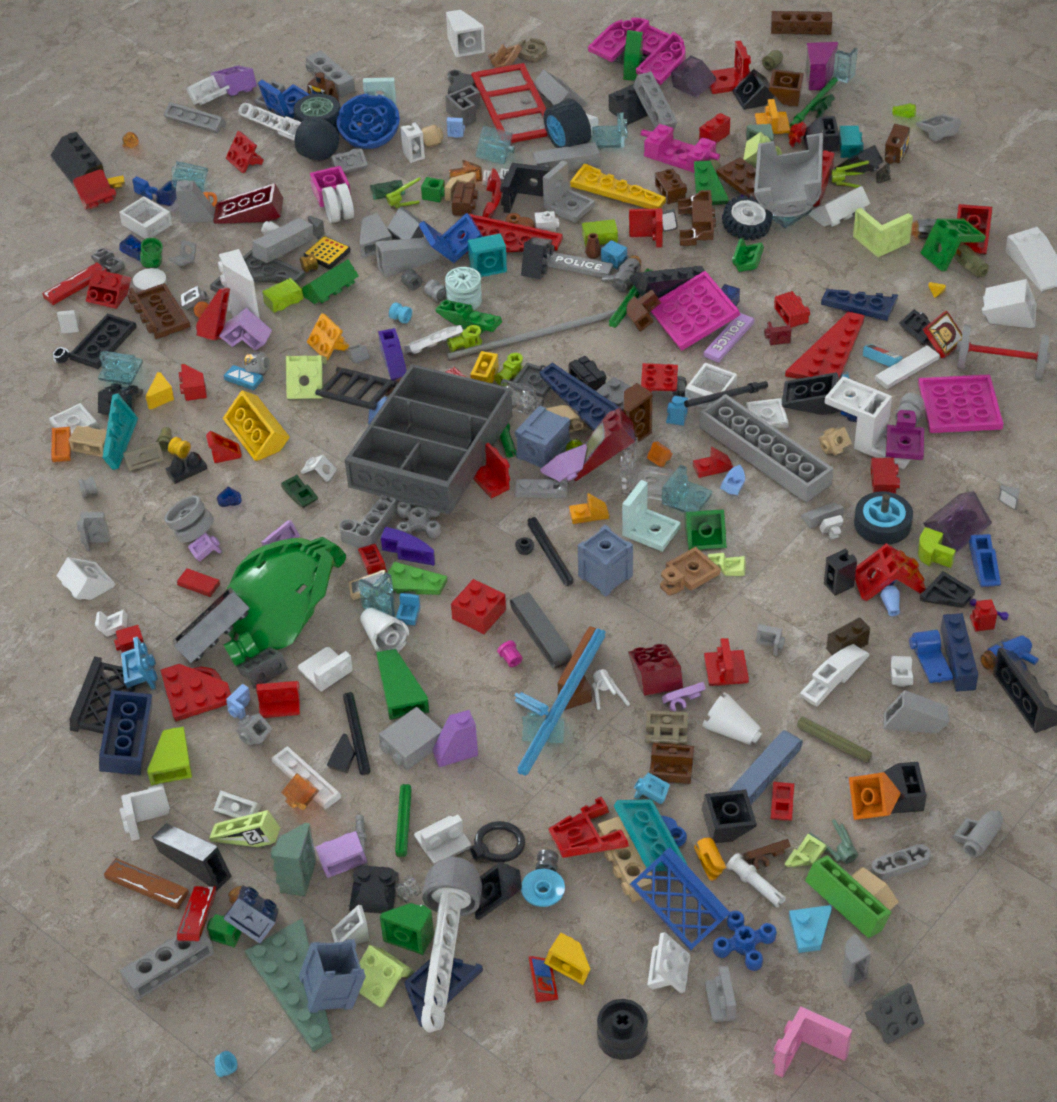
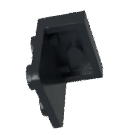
(127, 393)

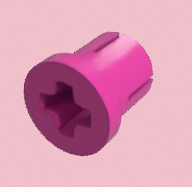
(510, 653)

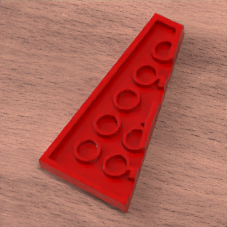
(513, 234)
(830, 351)

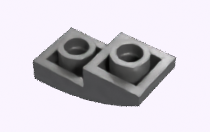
(107, 260)

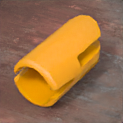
(710, 858)

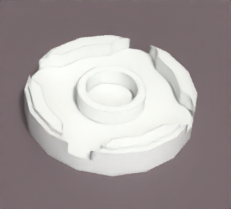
(148, 278)

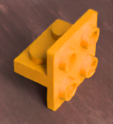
(778, 120)
(326, 337)

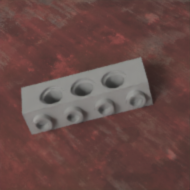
(322, 63)
(654, 100)
(163, 971)

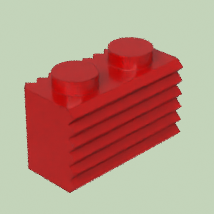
(716, 128)
(791, 309)
(884, 475)

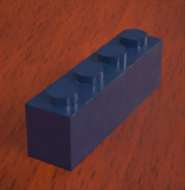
(959, 652)

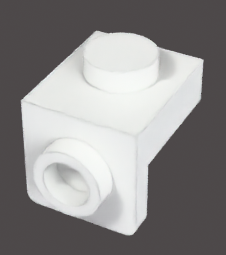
(112, 623)
(901, 671)

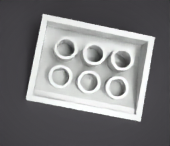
(239, 280)

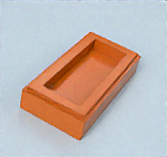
(60, 444)

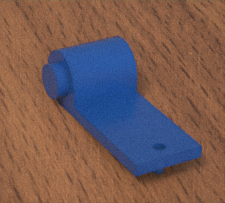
(928, 650)

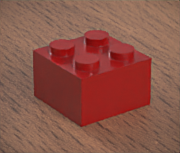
(478, 606)

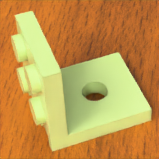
(882, 238)
(304, 366)

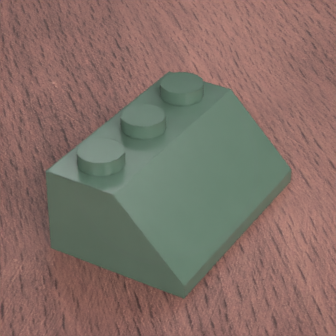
(294, 860)

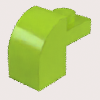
(932, 550)

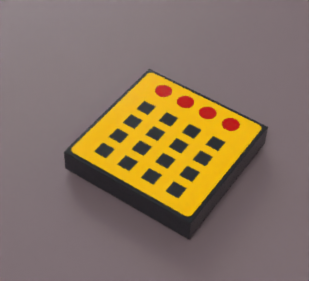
(328, 252)

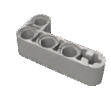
(372, 526)

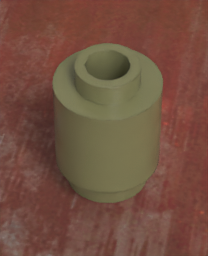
(772, 59)

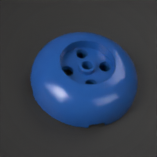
(377, 117)

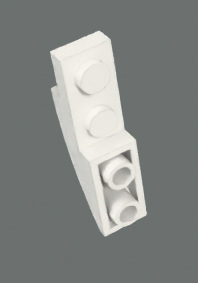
(832, 672)

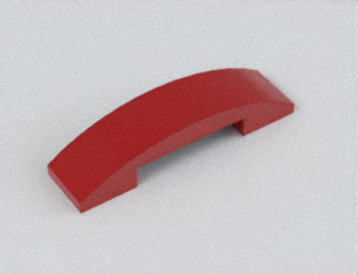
(493, 186)

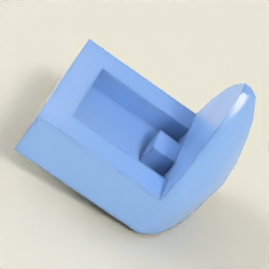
(734, 480)

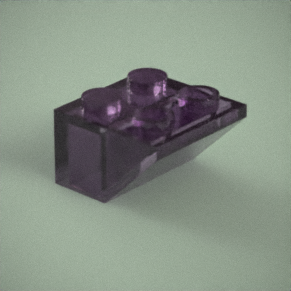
(692, 76)

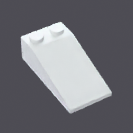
(1034, 257)

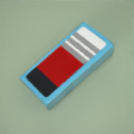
(881, 355)

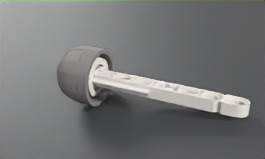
(452, 891)

